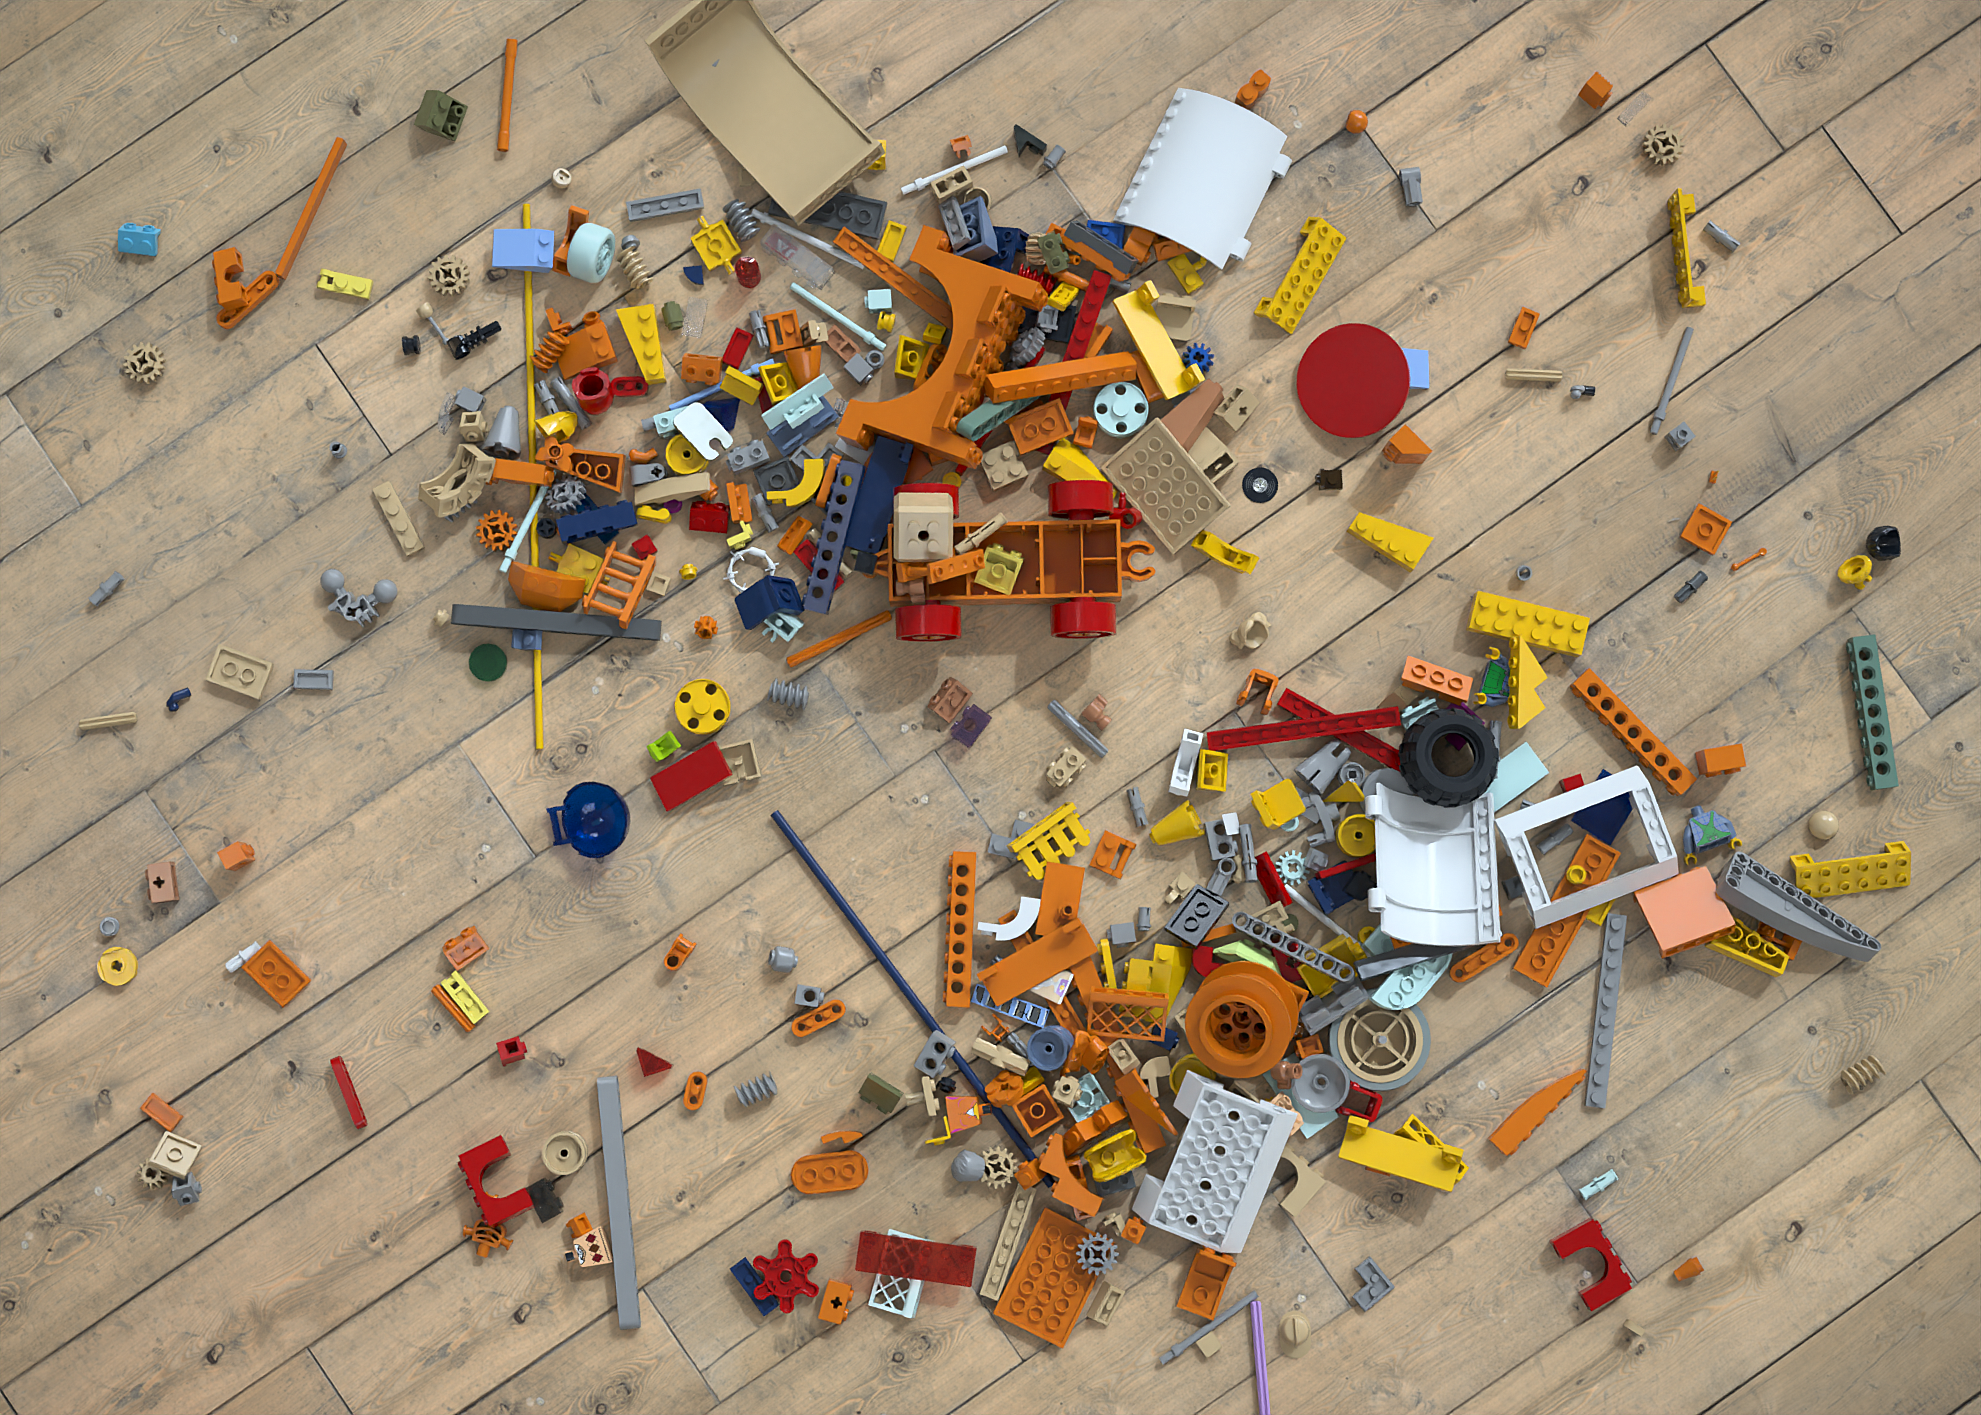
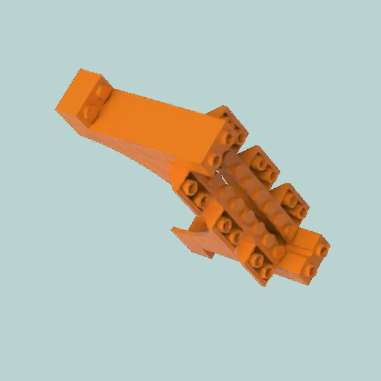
(985, 319)

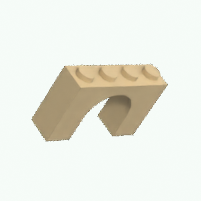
(1306, 1183)

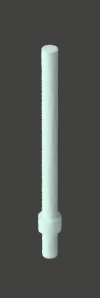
(868, 337)
(511, 553)

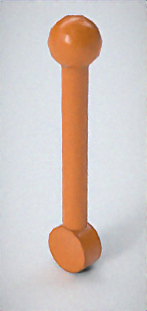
(1762, 552)

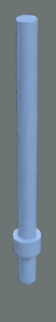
(715, 388)

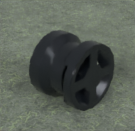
(411, 345)
(543, 528)

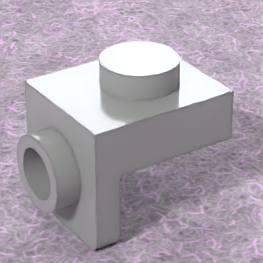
(1047, 319)

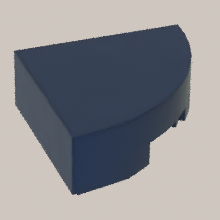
(694, 274)

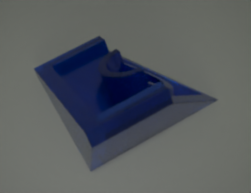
(724, 411)

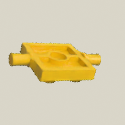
(716, 245)
(579, 564)

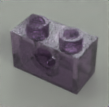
(965, 736)

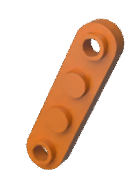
(256, 293)
(1483, 958)

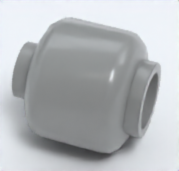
(782, 959)

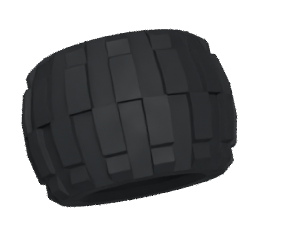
(1423, 776)

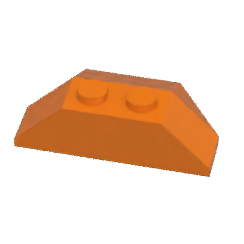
(544, 587)

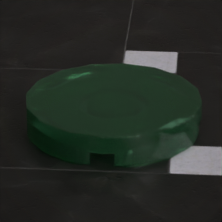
(488, 662)

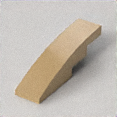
(672, 488)

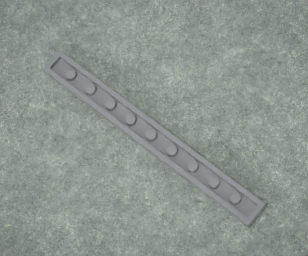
(1605, 1010)

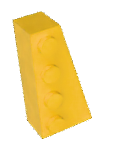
(643, 334)
(1393, 541)
(1751, 950)

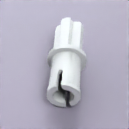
(242, 957)

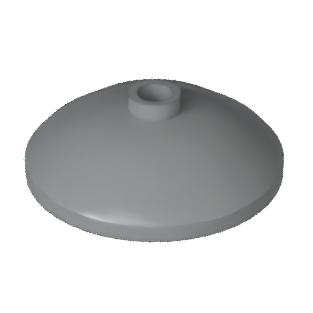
(1314, 1095)

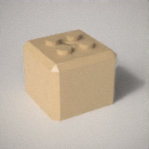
(923, 512)

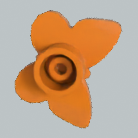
(556, 452)

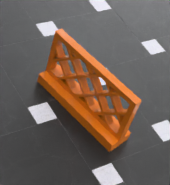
(1132, 998)

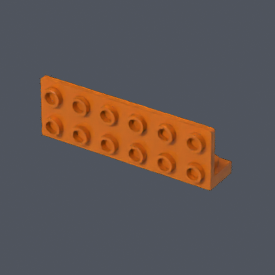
(1038, 961)

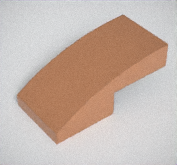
(841, 344)

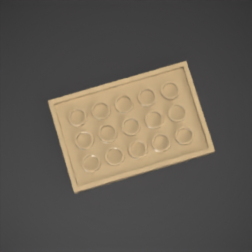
(1165, 486)

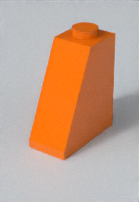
(523, 473)

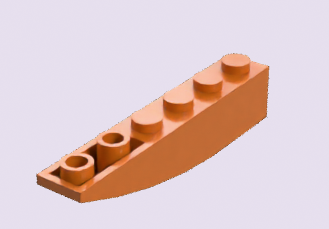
(1532, 1113)

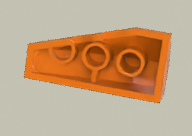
(1138, 1094)

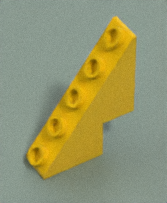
(1523, 679)

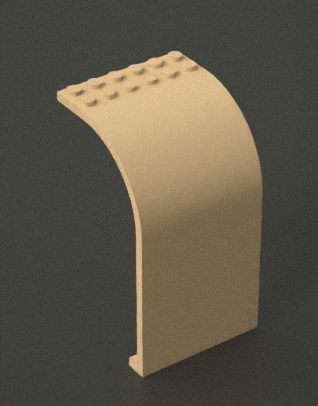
(762, 104)

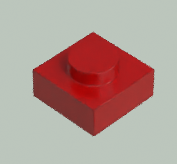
(644, 547)

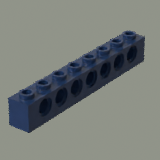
(828, 585)

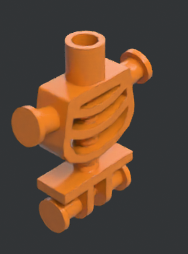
(486, 1243)

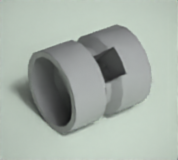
(1351, 771)

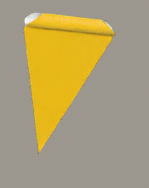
(1346, 793)

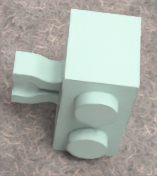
(784, 625)

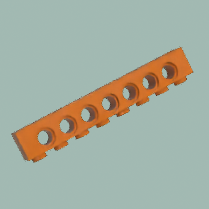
(1684, 777)
(956, 860)

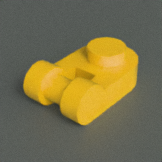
(647, 513)

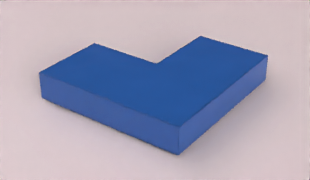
(1111, 231)

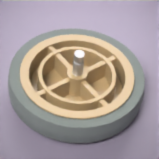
(1380, 1045)

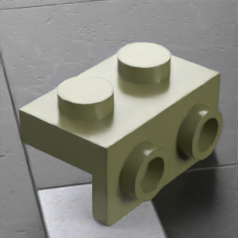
(1052, 252)

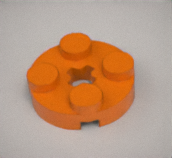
(996, 1092)

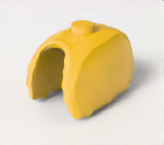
(1114, 1156)

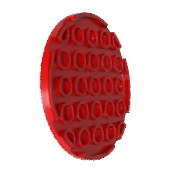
(1353, 380)

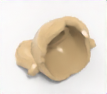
(1251, 632)

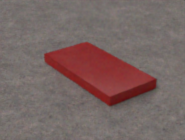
(691, 776)

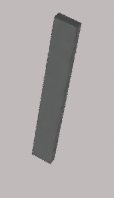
(1402, 958)

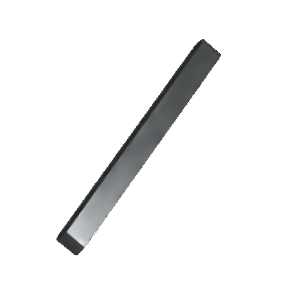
(554, 622)

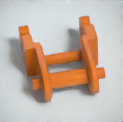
(995, 1029)

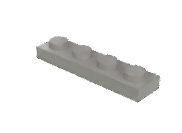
(665, 205)

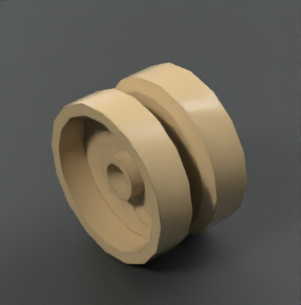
(553, 1151)

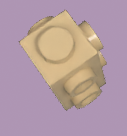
(1061, 772)

